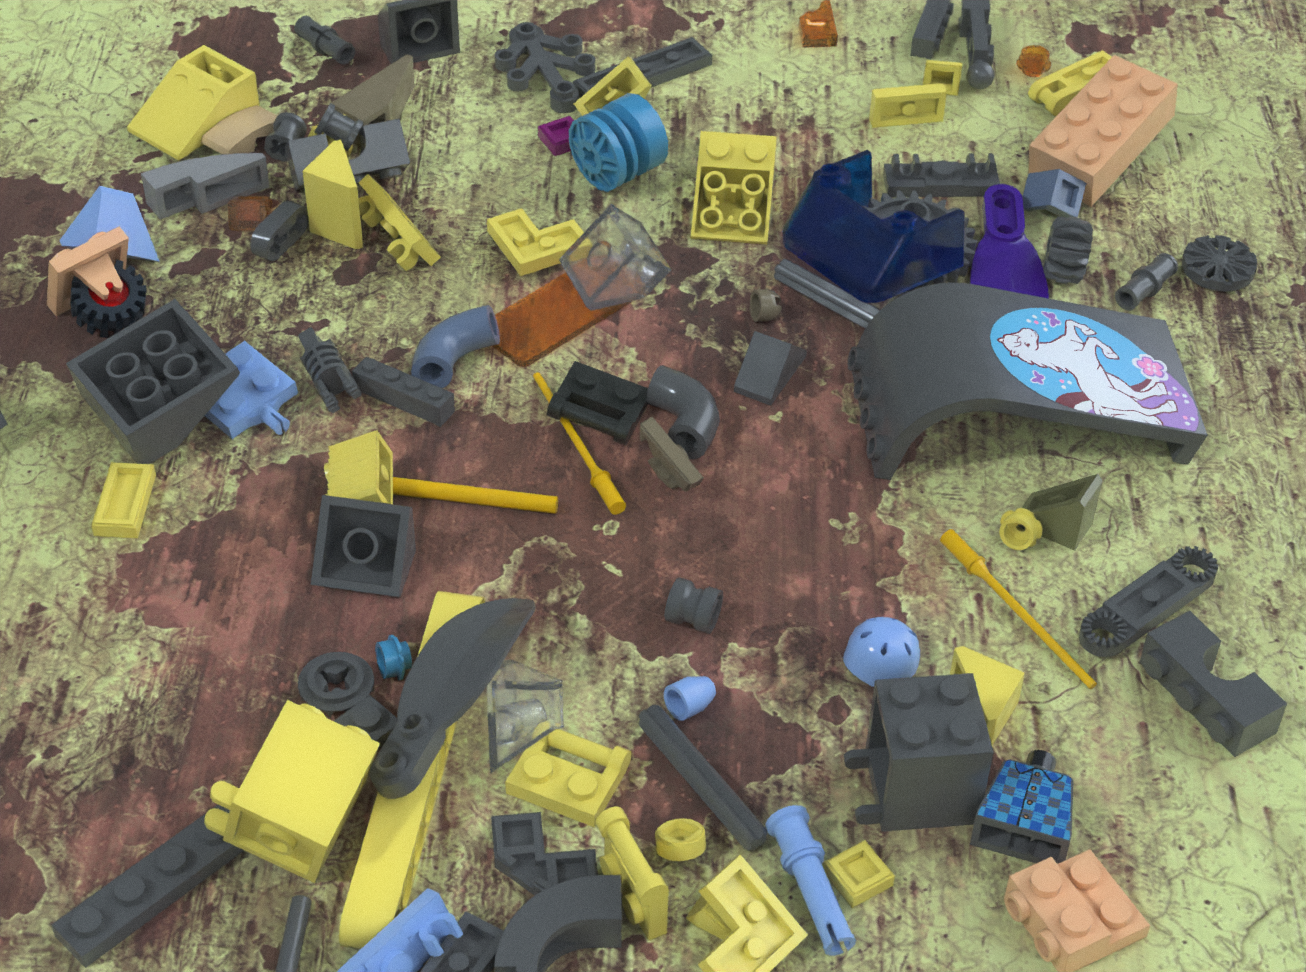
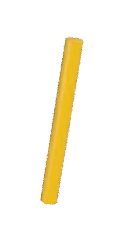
(475, 495)

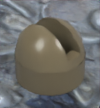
(764, 306)

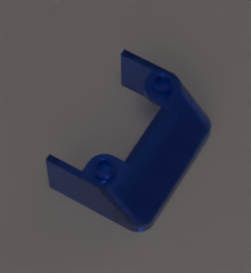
(860, 250)

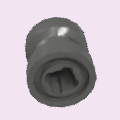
(693, 605)

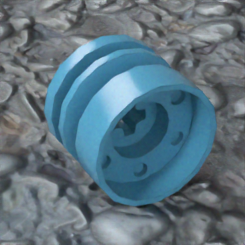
(618, 142)

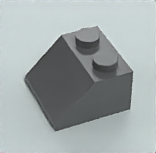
(419, 29)

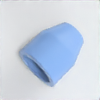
(689, 696)

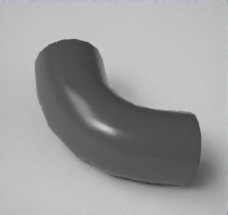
(691, 404)

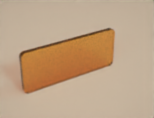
(545, 321)

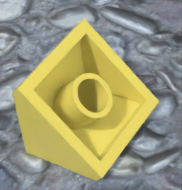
(333, 197)

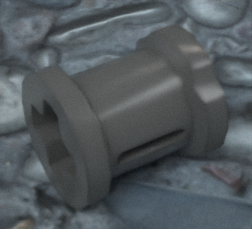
(338, 126)
(286, 128)

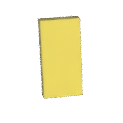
(124, 500)

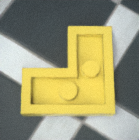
(526, 245)
(759, 922)

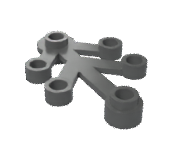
(530, 40)

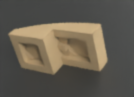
(239, 131)

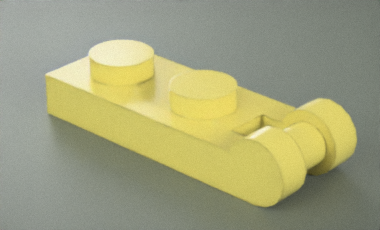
(1066, 82)

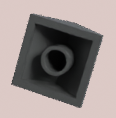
(363, 546)

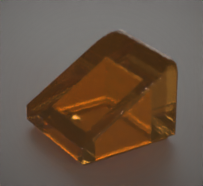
(248, 212)

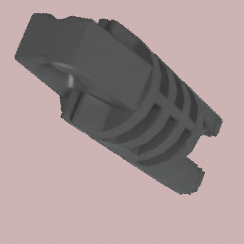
(327, 369)

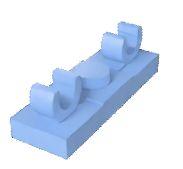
(408, 938)

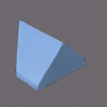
(106, 211)

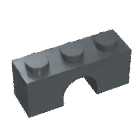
(381, 152)
(1231, 710)

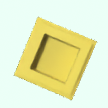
(858, 873)

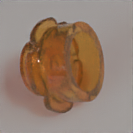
(1034, 60)

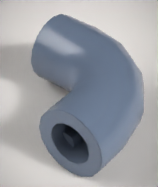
(452, 340)

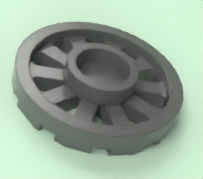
(1236, 264)

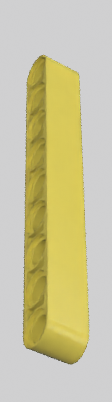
(397, 826)

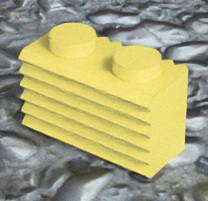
(361, 469)

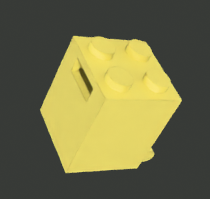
(295, 791)

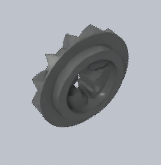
(335, 668)

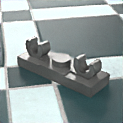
(940, 177)

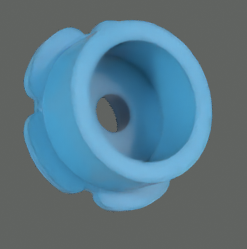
(393, 657)

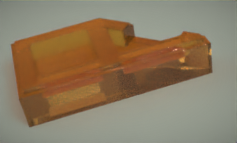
(818, 27)

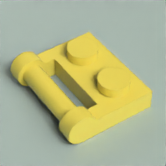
(564, 785)
(642, 890)

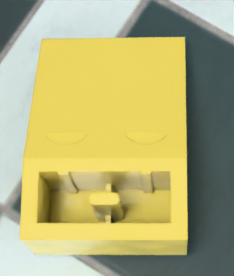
(192, 100)
(734, 187)

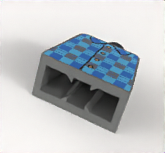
(1027, 810)

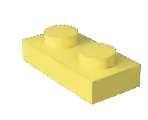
(907, 105)

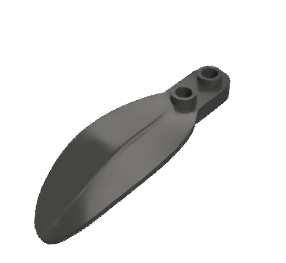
(443, 686)

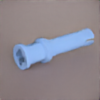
(804, 860)

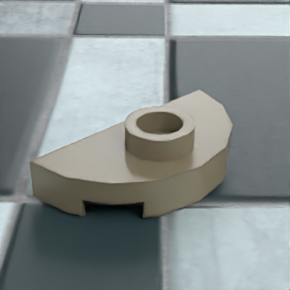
(669, 459)

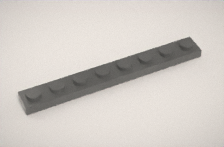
(173, 868)

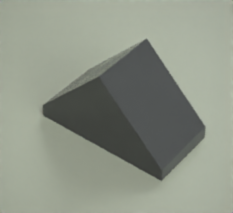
(767, 367)

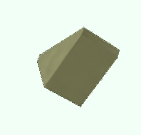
(1066, 510)

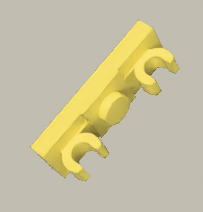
(396, 223)

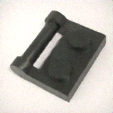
(599, 401)

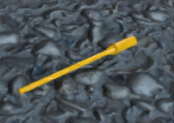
(599, 478)
(976, 565)

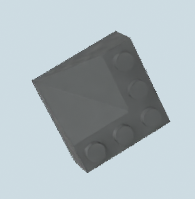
(154, 381)

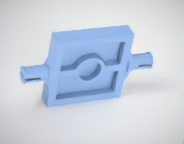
(253, 394)

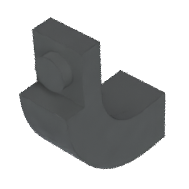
(562, 920)

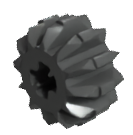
(1068, 250)

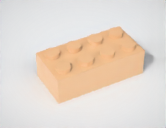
(1105, 126)

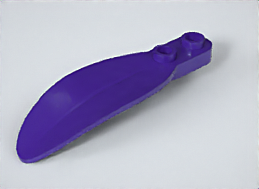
(1005, 254)

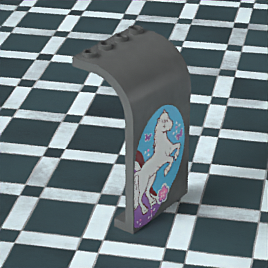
(1017, 355)

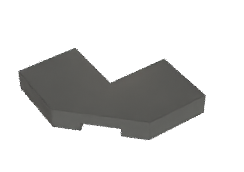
(522, 857)

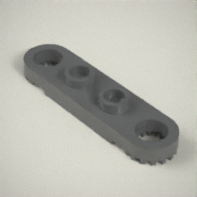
(1148, 601)

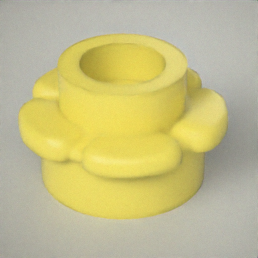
(1016, 537)

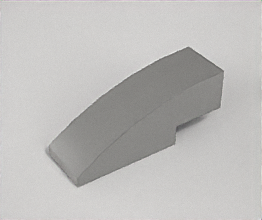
(204, 182)

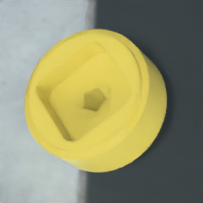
(680, 840)

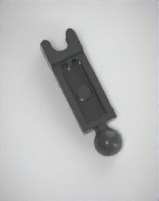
(980, 52)

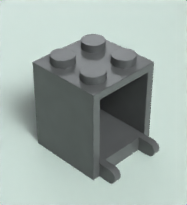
(924, 753)

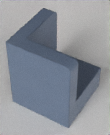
(1054, 192)

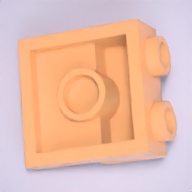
(1073, 911)

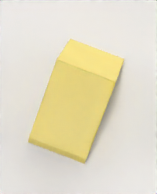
(620, 81)
(996, 684)

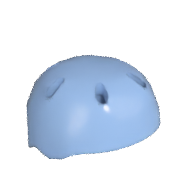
(879, 637)

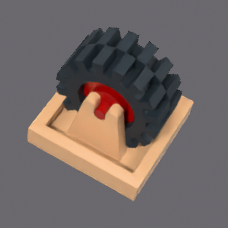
(97, 284)

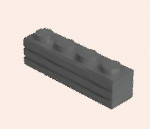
(931, 28)
(404, 391)

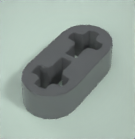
(279, 230)

